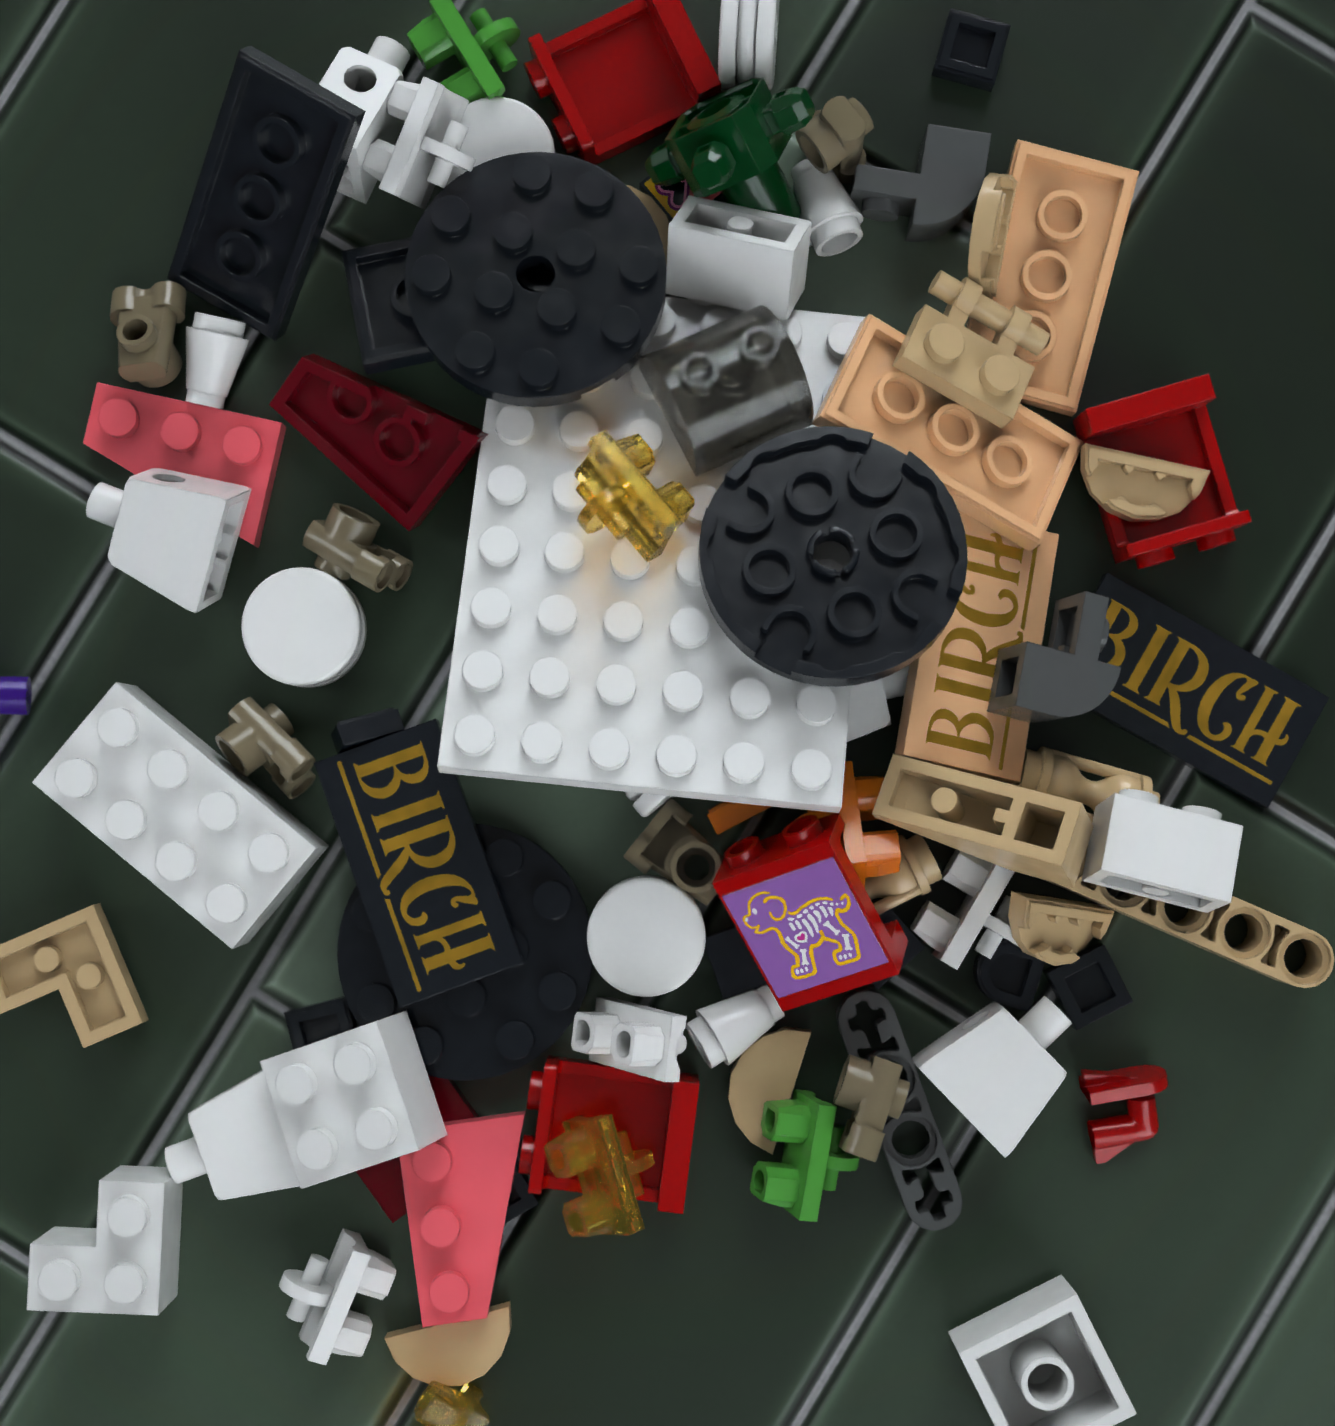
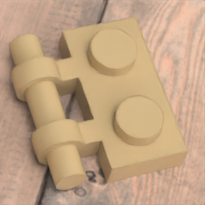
(961, 362)

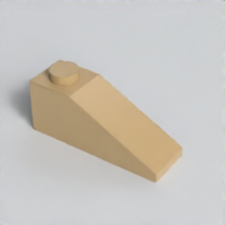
(987, 818)

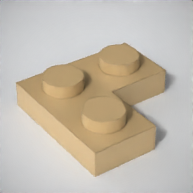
(82, 963)

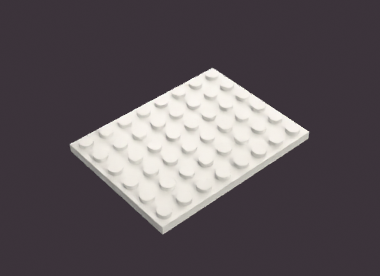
(608, 665)

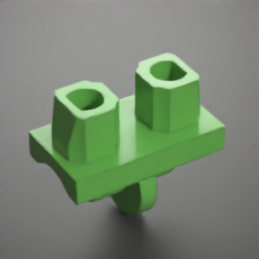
(447, 34)
(809, 1154)

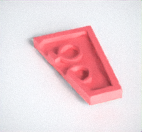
(189, 438)
(458, 1213)

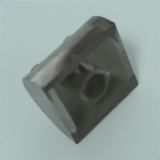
(730, 387)

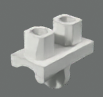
(426, 145)
(954, 935)
(631, 1038)
(326, 1292)

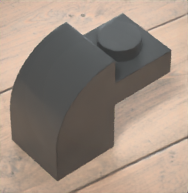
(938, 194)
(1065, 676)

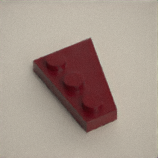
(377, 436)

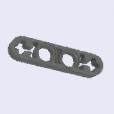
(915, 1109)

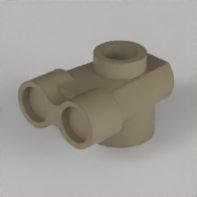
(836, 137)
(146, 331)
(347, 550)
(263, 738)
(667, 846)
(872, 1093)

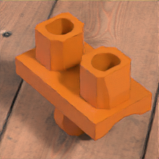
(869, 852)

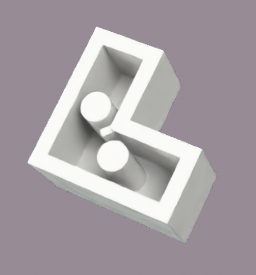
(125, 1261)

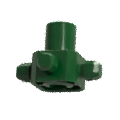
(735, 146)

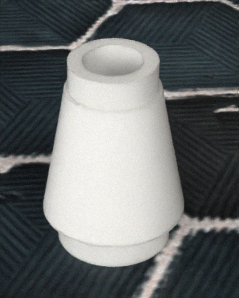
(829, 207)
(212, 358)
(733, 1025)

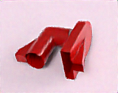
(1137, 1087)

